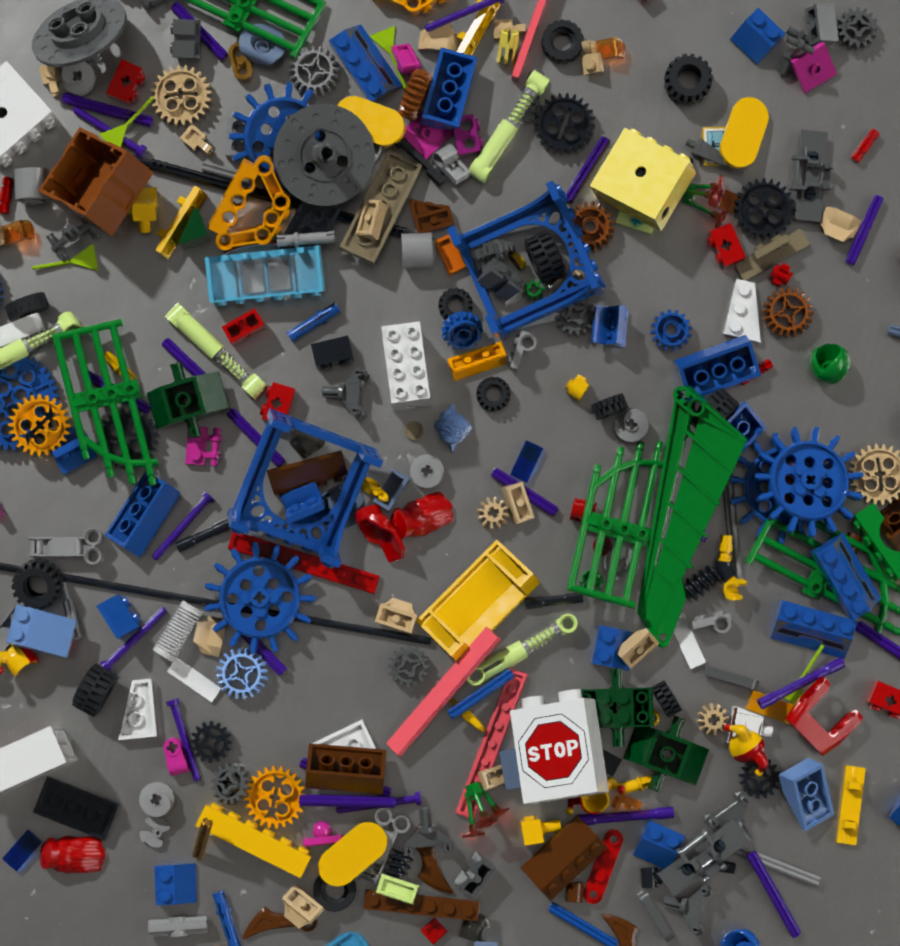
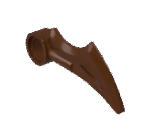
(430, 870)
(268, 920)
(622, 928)

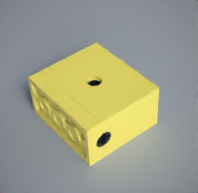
(643, 178)

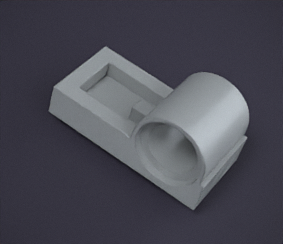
(449, 163)
(514, 358)
(702, 621)

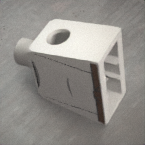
(751, 720)

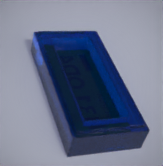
(526, 461)
(22, 850)

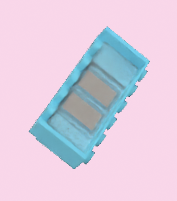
(265, 275)

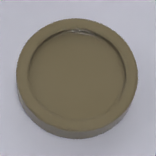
(413, 430)

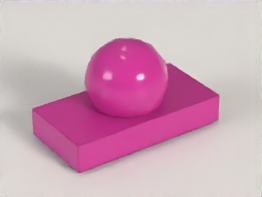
(405, 58)
(322, 835)

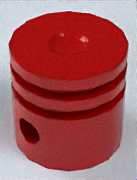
(578, 509)

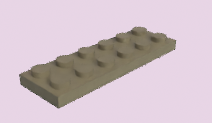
(392, 186)

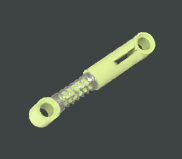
(507, 128)
(21, 348)
(214, 349)
(519, 650)

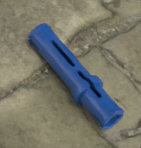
(332, 309)
(224, 913)

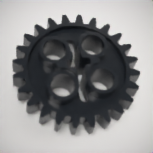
(580, 129)
(763, 191)
(127, 422)

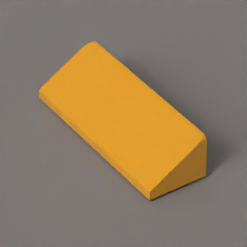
(478, 361)
(776, 711)

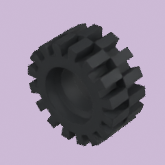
(451, 294)
(493, 382)
(609, 406)
(666, 699)

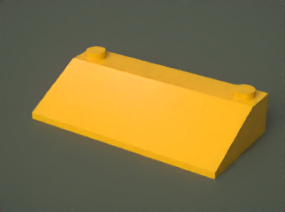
(478, 599)

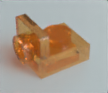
(610, 48)
(18, 231)
(629, 803)

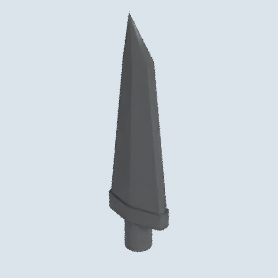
(708, 152)

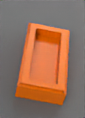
(449, 255)

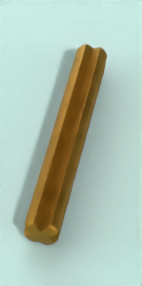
(202, 838)

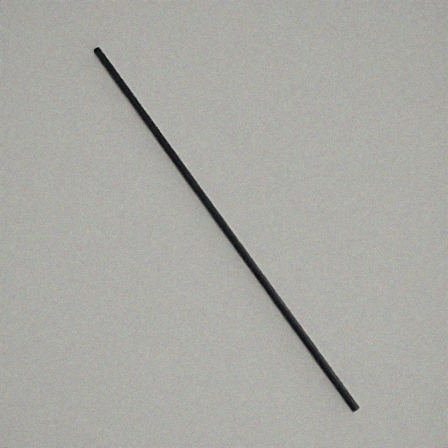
(205, 601)

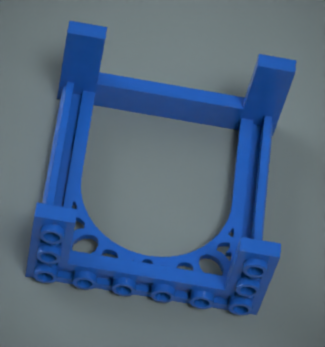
(551, 201)
(328, 544)

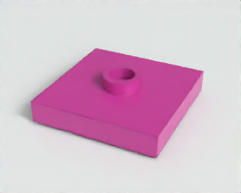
(814, 68)
(424, 138)

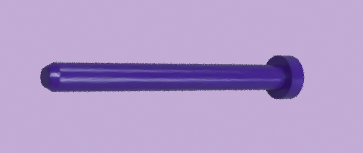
(460, 14)
(140, 150)
(183, 525)
(133, 639)
(184, 738)
(399, 801)

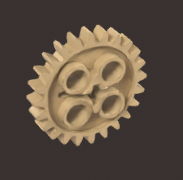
(181, 112)
(893, 473)

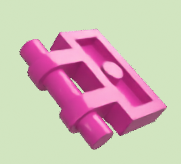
(196, 447)

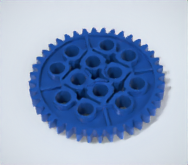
(39, 385)

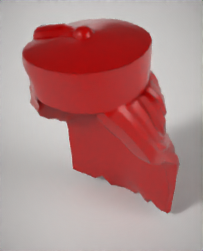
(422, 515)
(380, 531)
(72, 854)

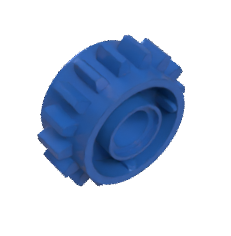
(678, 323)
(462, 330)

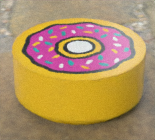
(517, 260)

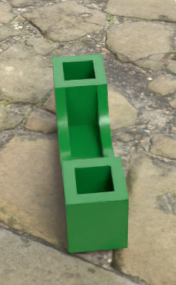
(868, 523)

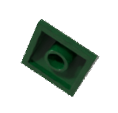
(194, 232)

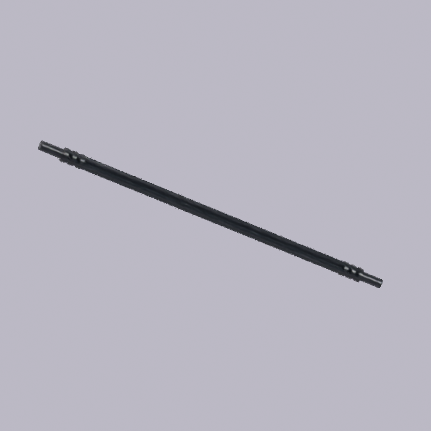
(223, 183)

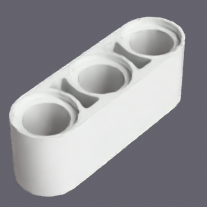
(21, 329)

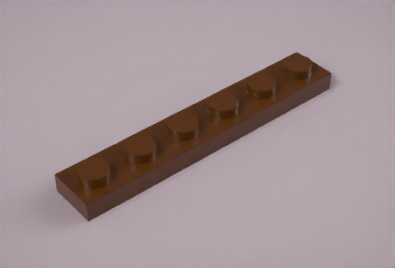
(425, 905)

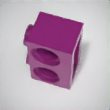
(462, 136)

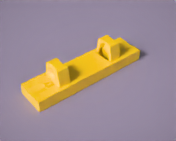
(478, 28)
(173, 234)
(850, 805)

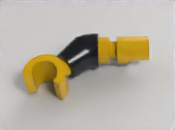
(726, 570)

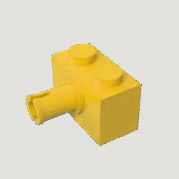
(145, 209)
(534, 829)

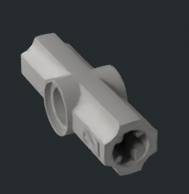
(178, 926)

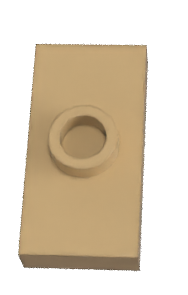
(491, 777)

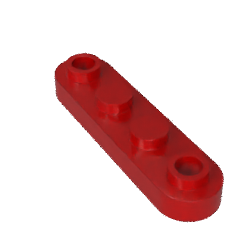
(603, 867)

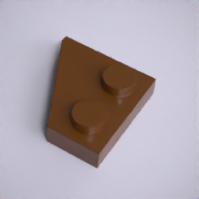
(430, 216)

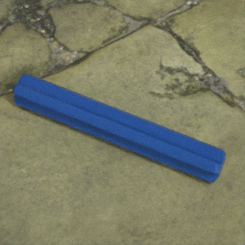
(480, 694)
(582, 925)

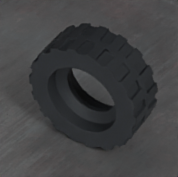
(562, 27)
(26, 306)
(330, 904)

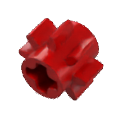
(781, 274)

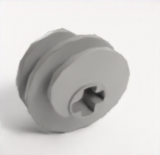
(77, 87)
(639, 419)
(432, 479)
(622, 573)
(166, 803)

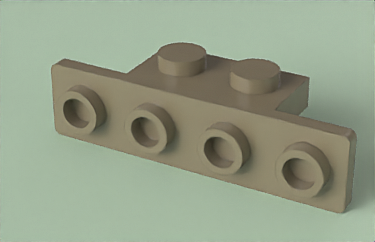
(771, 254)

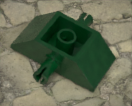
(204, 396)
(634, 704)
(647, 748)

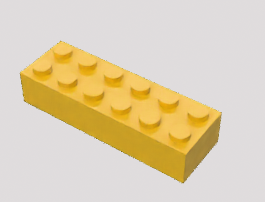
(255, 840)

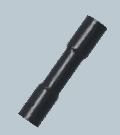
(192, 540)
(540, 601)

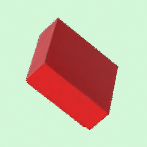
(433, 930)

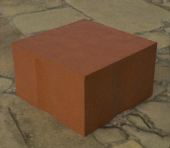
(96, 181)

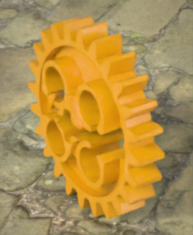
(50, 438)
(258, 793)

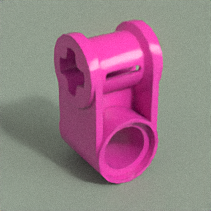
(177, 760)

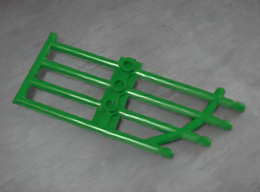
(240, 10)
(108, 395)
(615, 528)
(816, 582)

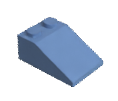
(41, 631)
(807, 793)

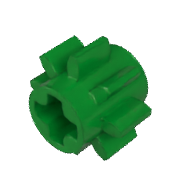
(537, 287)
(599, 580)

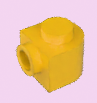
(577, 387)

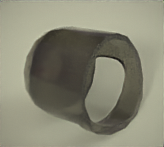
(304, 443)
(473, 929)

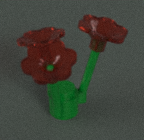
(714, 198)
(474, 792)

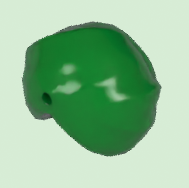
(830, 363)

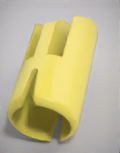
(508, 43)

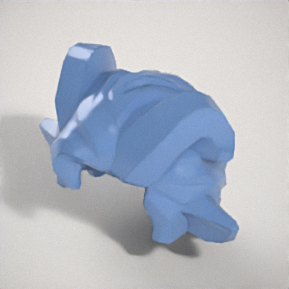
(452, 427)

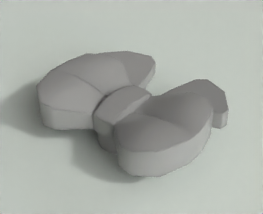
(159, 826)

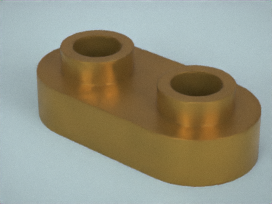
(239, 63)

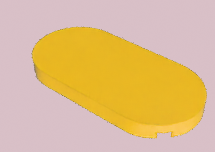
(382, 122)
(744, 132)
(352, 854)

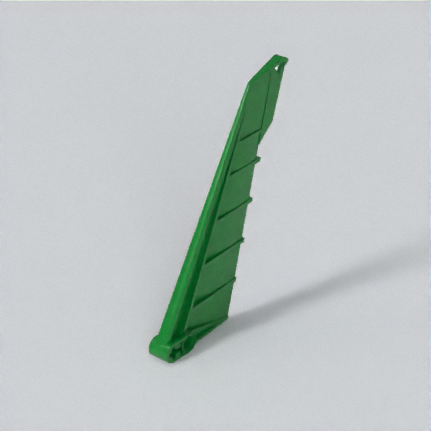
(706, 473)

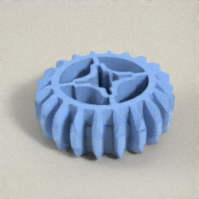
(248, 688)

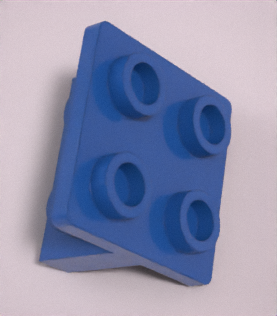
(610, 325)
(69, 454)
(304, 504)

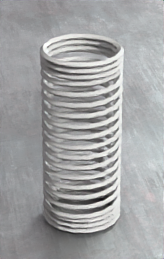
(187, 624)

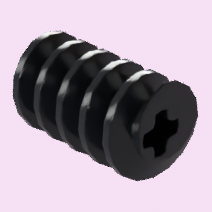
(700, 583)
(398, 865)

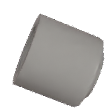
(27, 184)
(418, 250)

